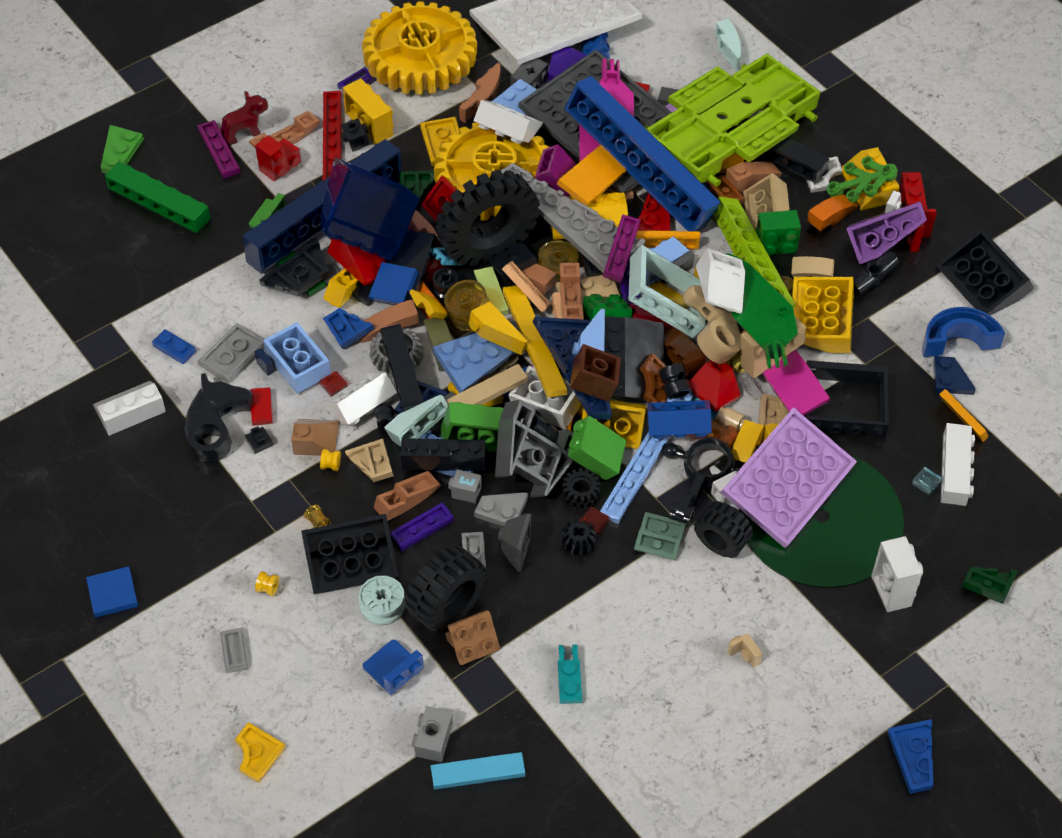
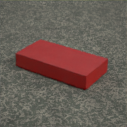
(262, 408)

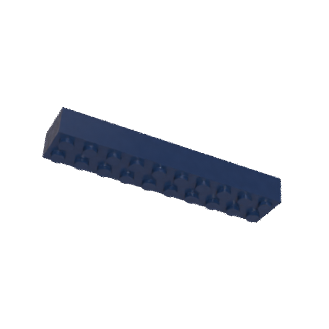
(301, 218)

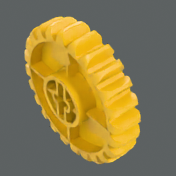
(419, 48)
(481, 152)

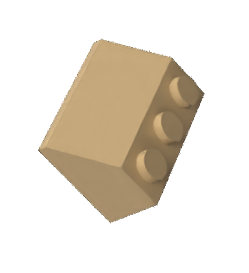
(765, 196)

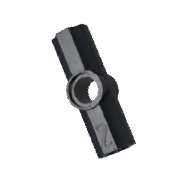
(874, 272)

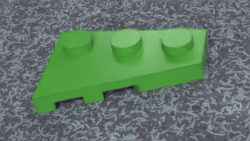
(119, 147)

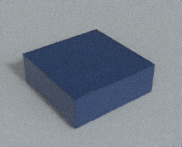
(264, 361)

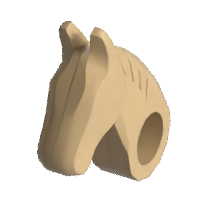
(721, 335)

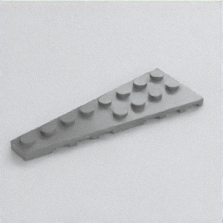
(575, 221)

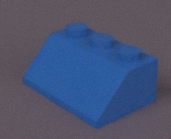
(679, 418)

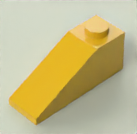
(341, 288)
(496, 328)

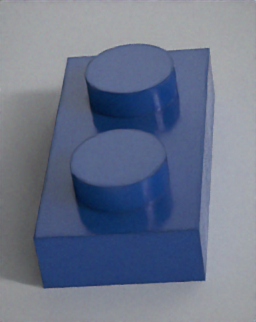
(173, 346)

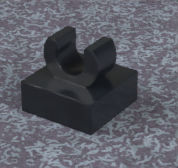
(258, 439)

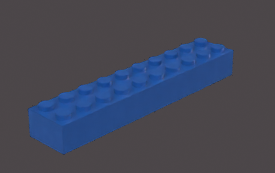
(641, 155)

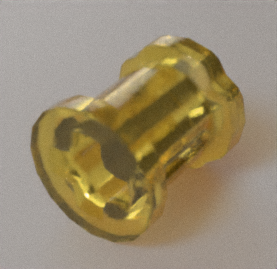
(316, 517)

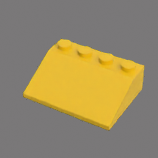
(826, 311)

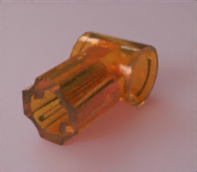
(726, 434)

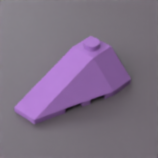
(881, 232)

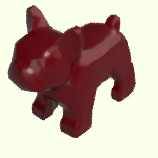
(244, 118)

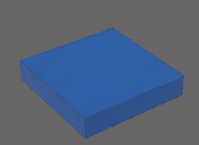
(393, 283)
(112, 592)

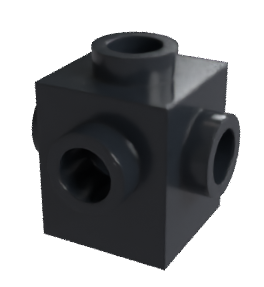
(355, 134)

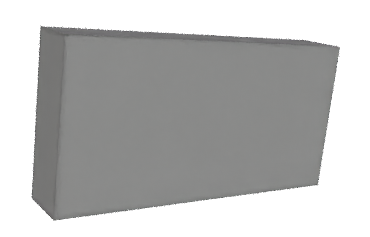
(234, 650)

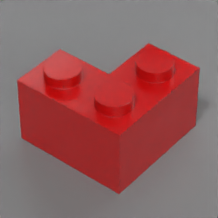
(276, 157)

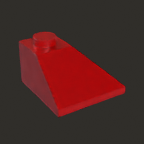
(437, 197)

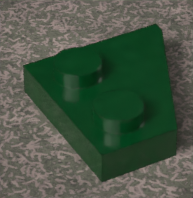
(989, 582)

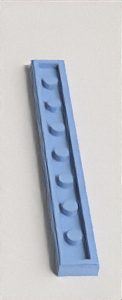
(635, 473)

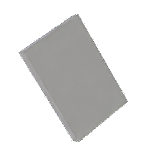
(231, 353)

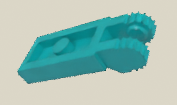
(569, 677)

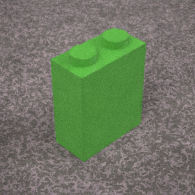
(596, 448)

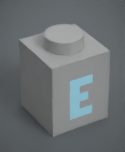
(465, 486)

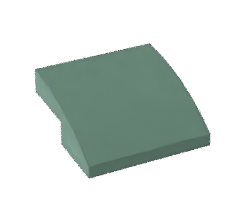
(660, 536)

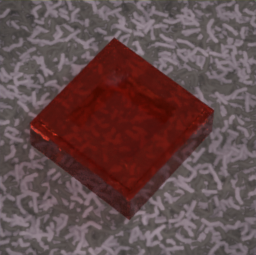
(333, 383)
(595, 518)

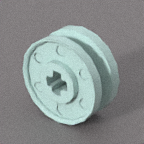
(382, 600)

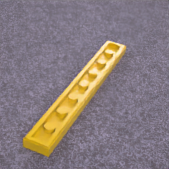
(538, 351)

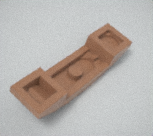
(301, 128)
(570, 291)

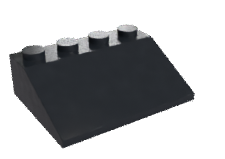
(985, 274)
(632, 342)
(349, 553)

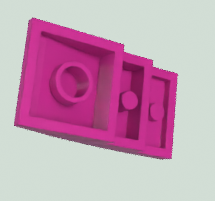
(796, 385)

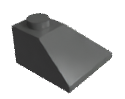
(516, 539)

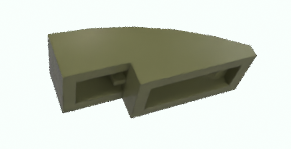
(437, 334)

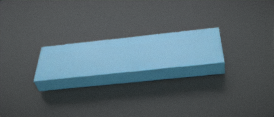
(477, 770)

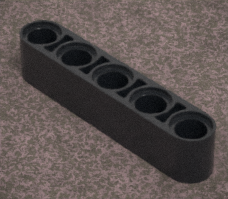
(401, 366)

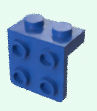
(393, 666)

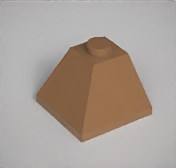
(313, 436)

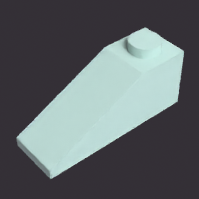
(417, 420)

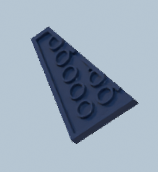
(559, 337)

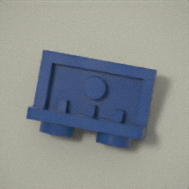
(597, 42)

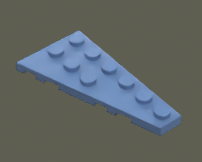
(471, 359)

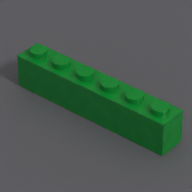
(158, 197)

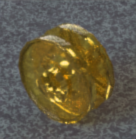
(557, 252)

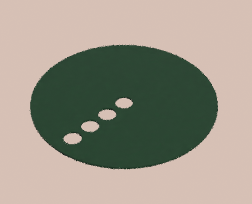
(846, 546)

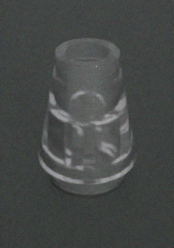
(750, 385)

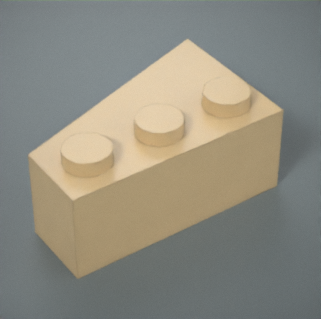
(753, 356)

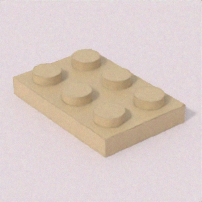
(595, 285)

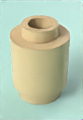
(728, 416)

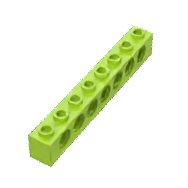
(746, 243)

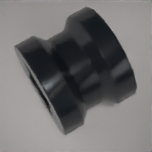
(384, 415)

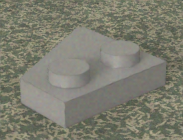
(500, 507)

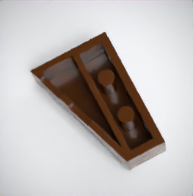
(681, 349)

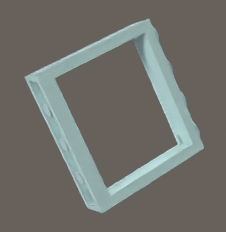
(654, 302)

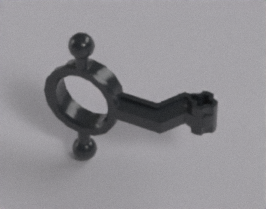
(685, 509)

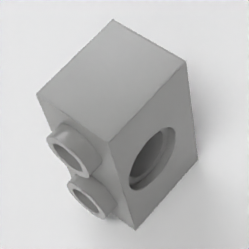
(433, 746)

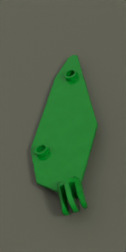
(766, 316)

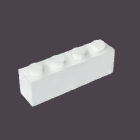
(957, 464)

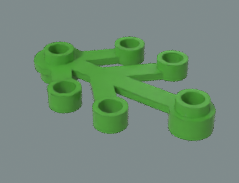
(884, 173)

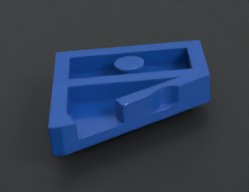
(346, 327)

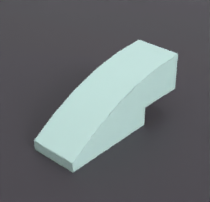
(729, 42)

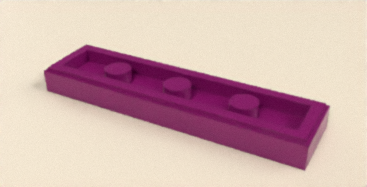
(219, 149)
(621, 248)

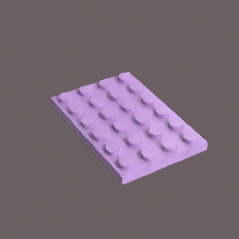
(788, 477)

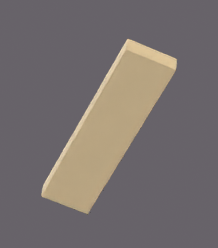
(492, 387)

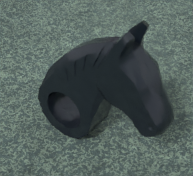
(205, 415)

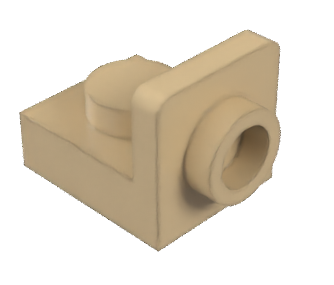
(748, 649)

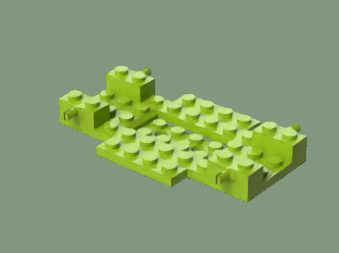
(700, 137)

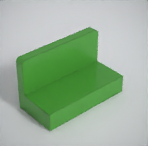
(267, 209)

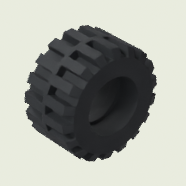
(723, 529)

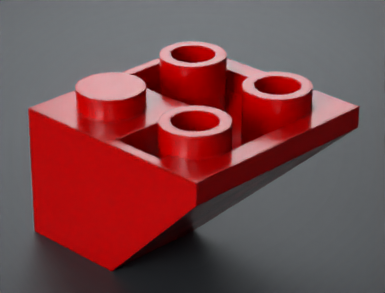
(716, 384)

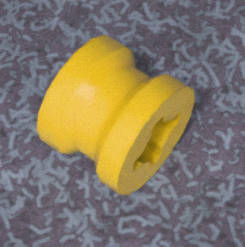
(330, 460)
(267, 583)

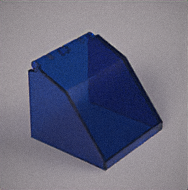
(366, 210)

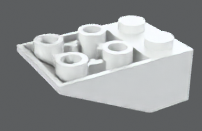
(722, 280)

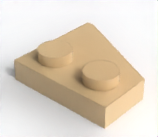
(372, 460)

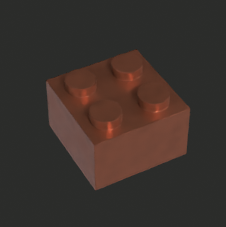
(595, 372)

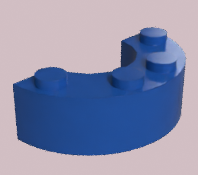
(964, 323)

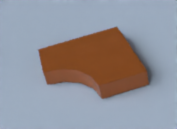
(654, 387)

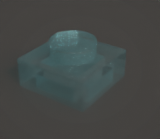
(926, 480)

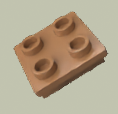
(473, 637)

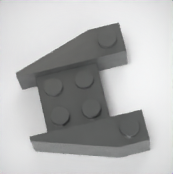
(529, 452)

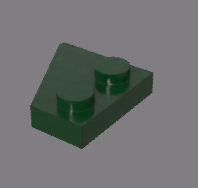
(417, 181)

